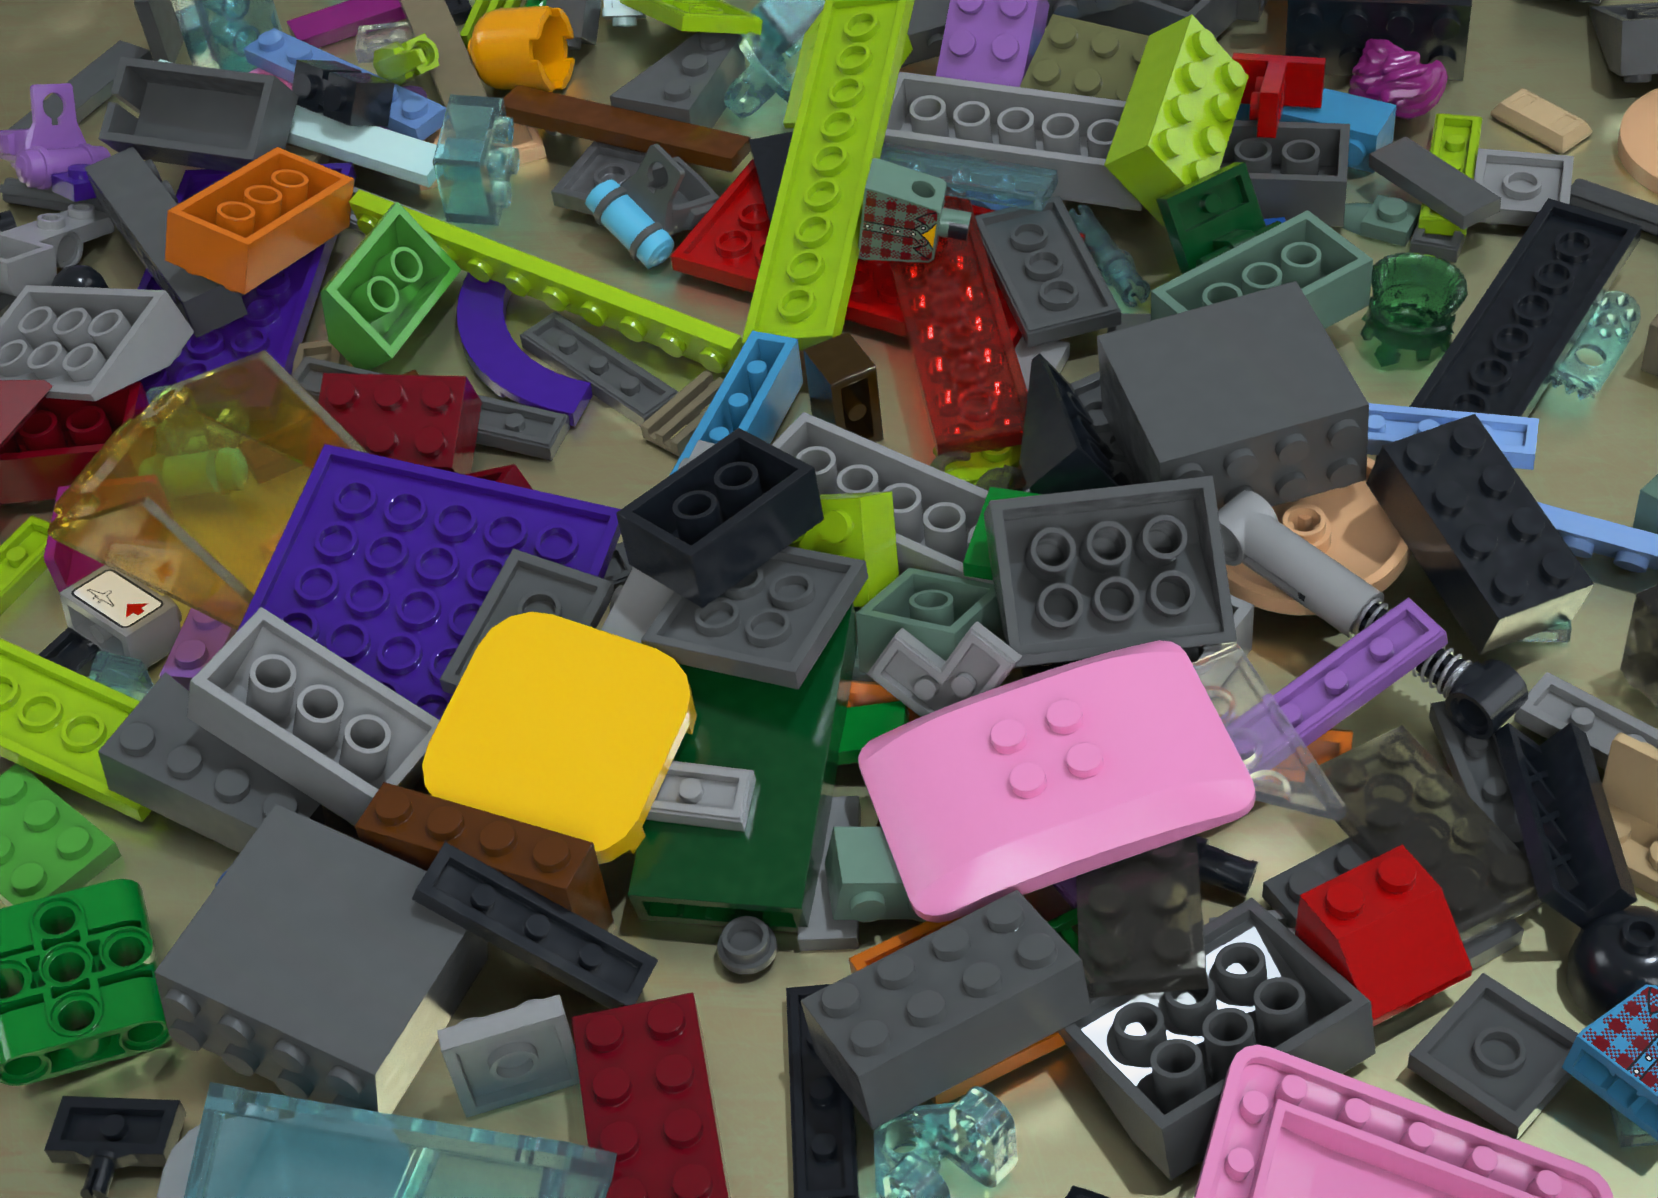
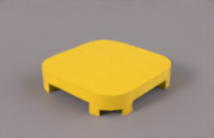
(562, 730)

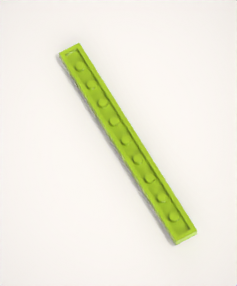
(568, 290)

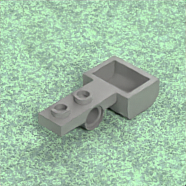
(54, 240)

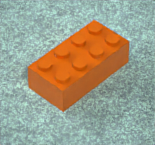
(258, 220)

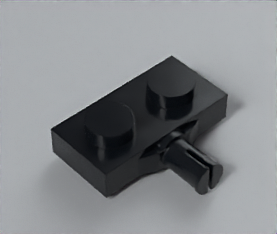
(113, 1136)

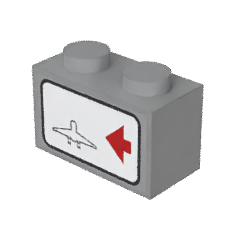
(122, 615)

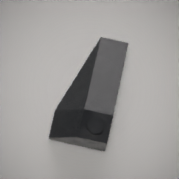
(1058, 442)

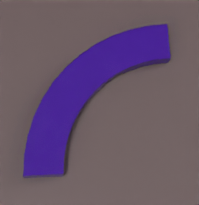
(501, 361)

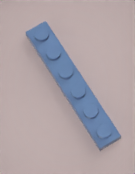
(409, 111)

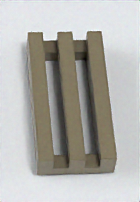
(681, 411)

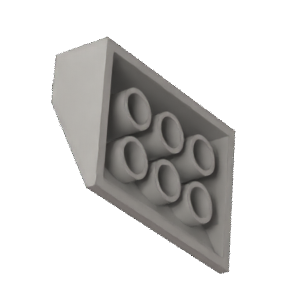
(89, 338)

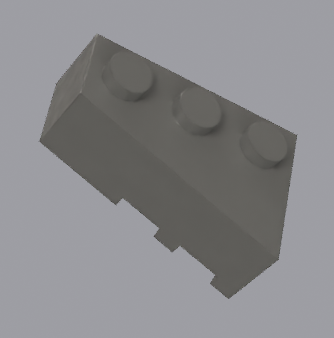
(687, 81)

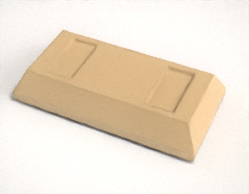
(1542, 121)

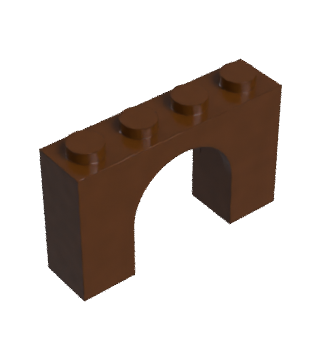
(546, 861)

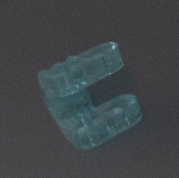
(970, 1133)

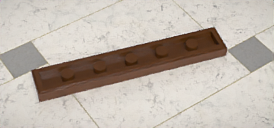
(626, 128)

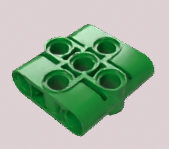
(118, 1003)

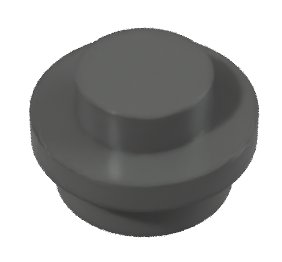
(747, 945)

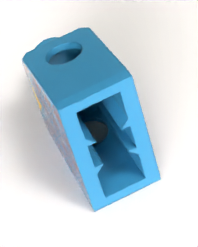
(1620, 1058)

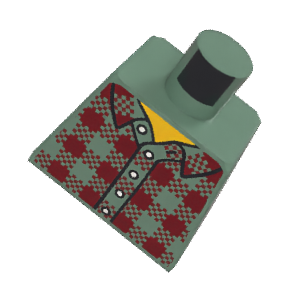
(906, 215)

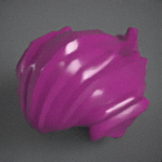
(1398, 78)

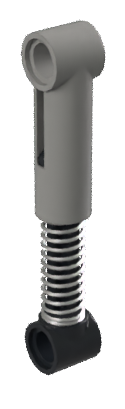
(1475, 693)

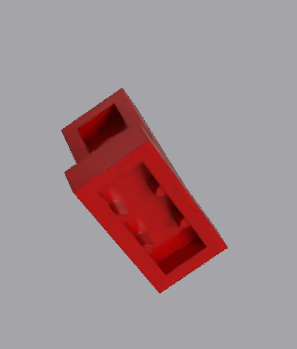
(1277, 83)

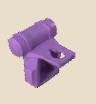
(48, 147)

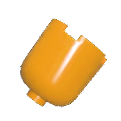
(523, 48)

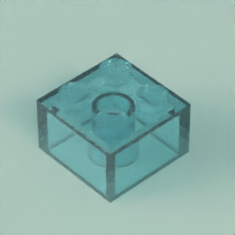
(475, 160)

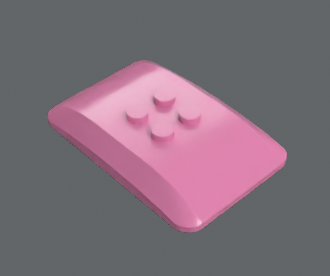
(1053, 778)
(1324, 1135)

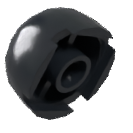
(1613, 959)

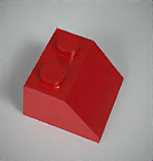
(1385, 932)

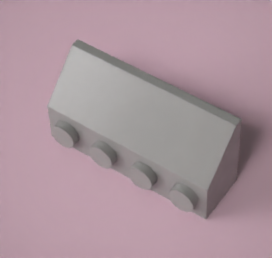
(310, 716)

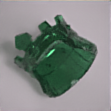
(1413, 305)

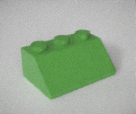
(385, 289)

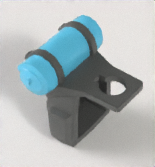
(652, 205)

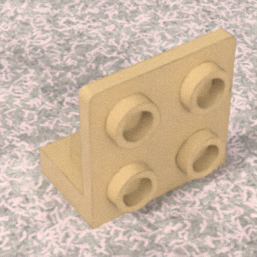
(1633, 801)

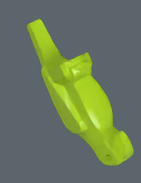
(405, 60)

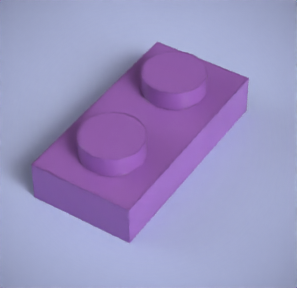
(195, 646)

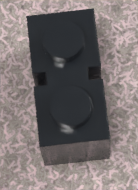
(343, 92)

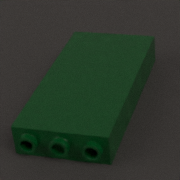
(794, 751)

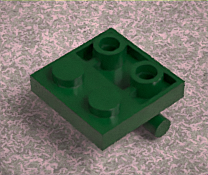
(1212, 215)

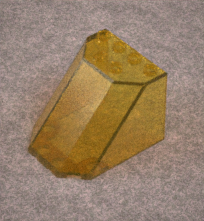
(201, 485)

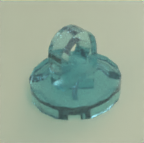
(761, 79)

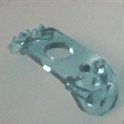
(1607, 334)

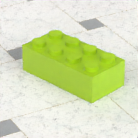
(1176, 113)

